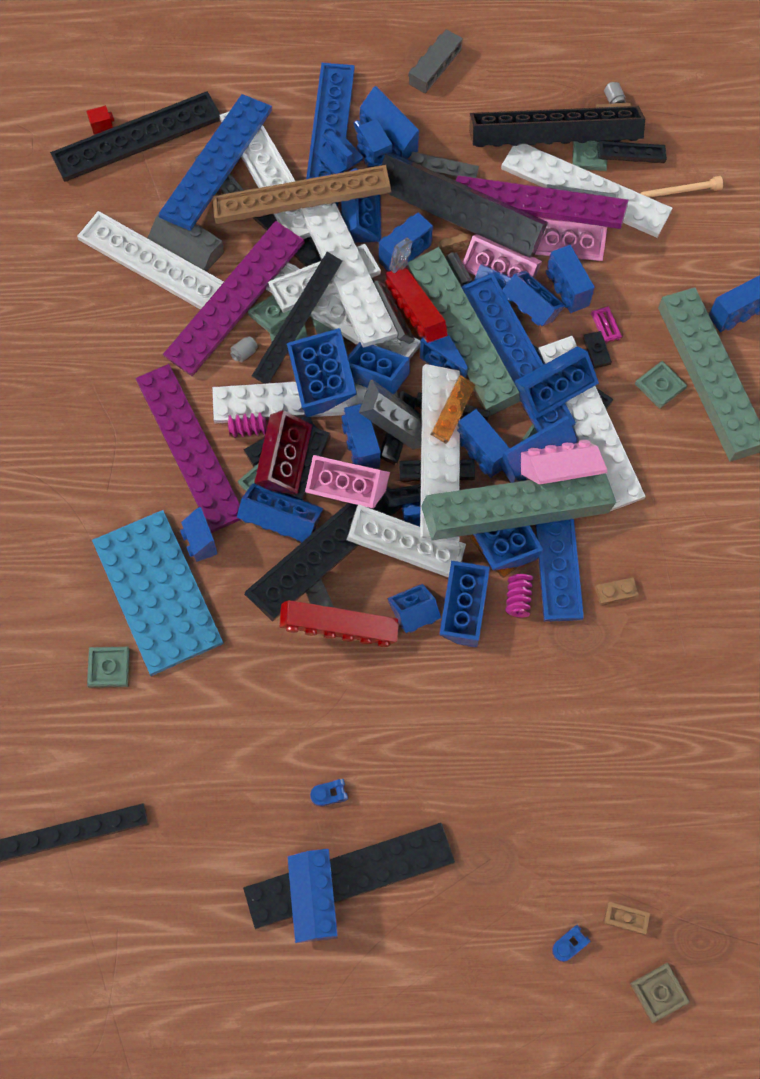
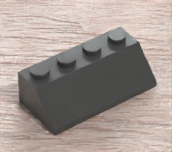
(193, 246)
(392, 415)

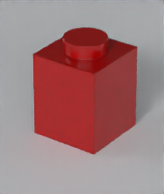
(100, 119)

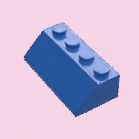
(396, 125)
(363, 218)
(557, 381)
(555, 434)
(279, 512)
(464, 603)
(312, 896)

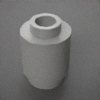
(614, 93)
(243, 349)

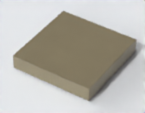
(659, 993)

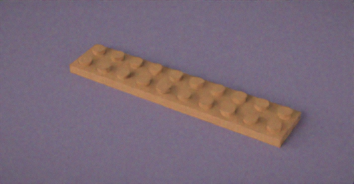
(301, 194)

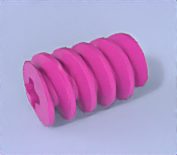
(247, 425)
(517, 594)

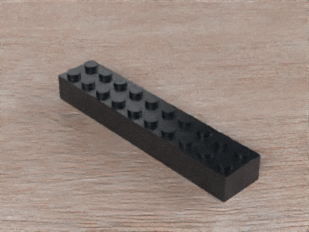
(556, 126)
(464, 205)

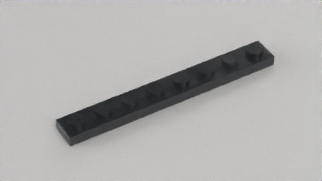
(297, 318)
(73, 832)

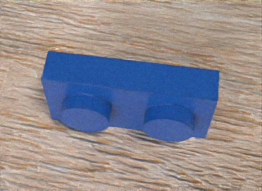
(484, 270)

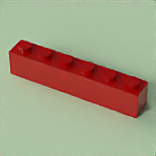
(416, 305)
(338, 623)

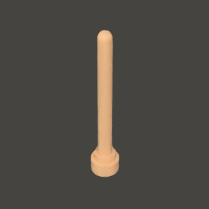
(715, 183)

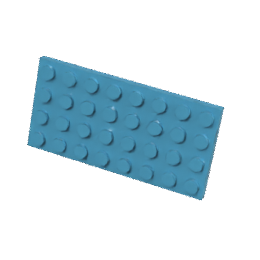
(157, 592)

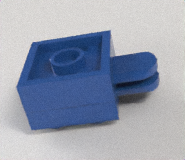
(372, 142)

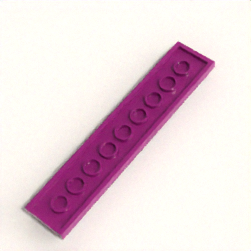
(554, 203)
(233, 298)
(189, 447)

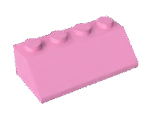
(585, 239)
(497, 257)
(562, 462)
(346, 481)

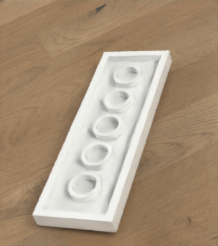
(290, 286)
(402, 541)

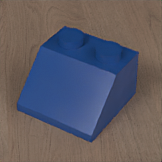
(198, 535)
(414, 608)

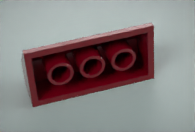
(283, 453)

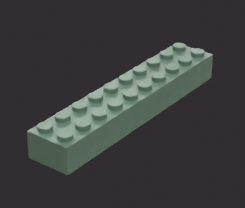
(485, 368)
(712, 373)
(515, 505)

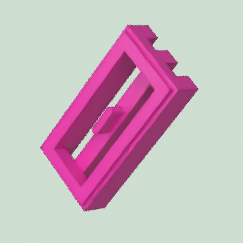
(617, 335)

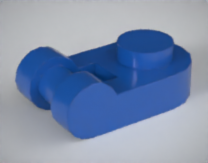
(321, 795)
(564, 949)

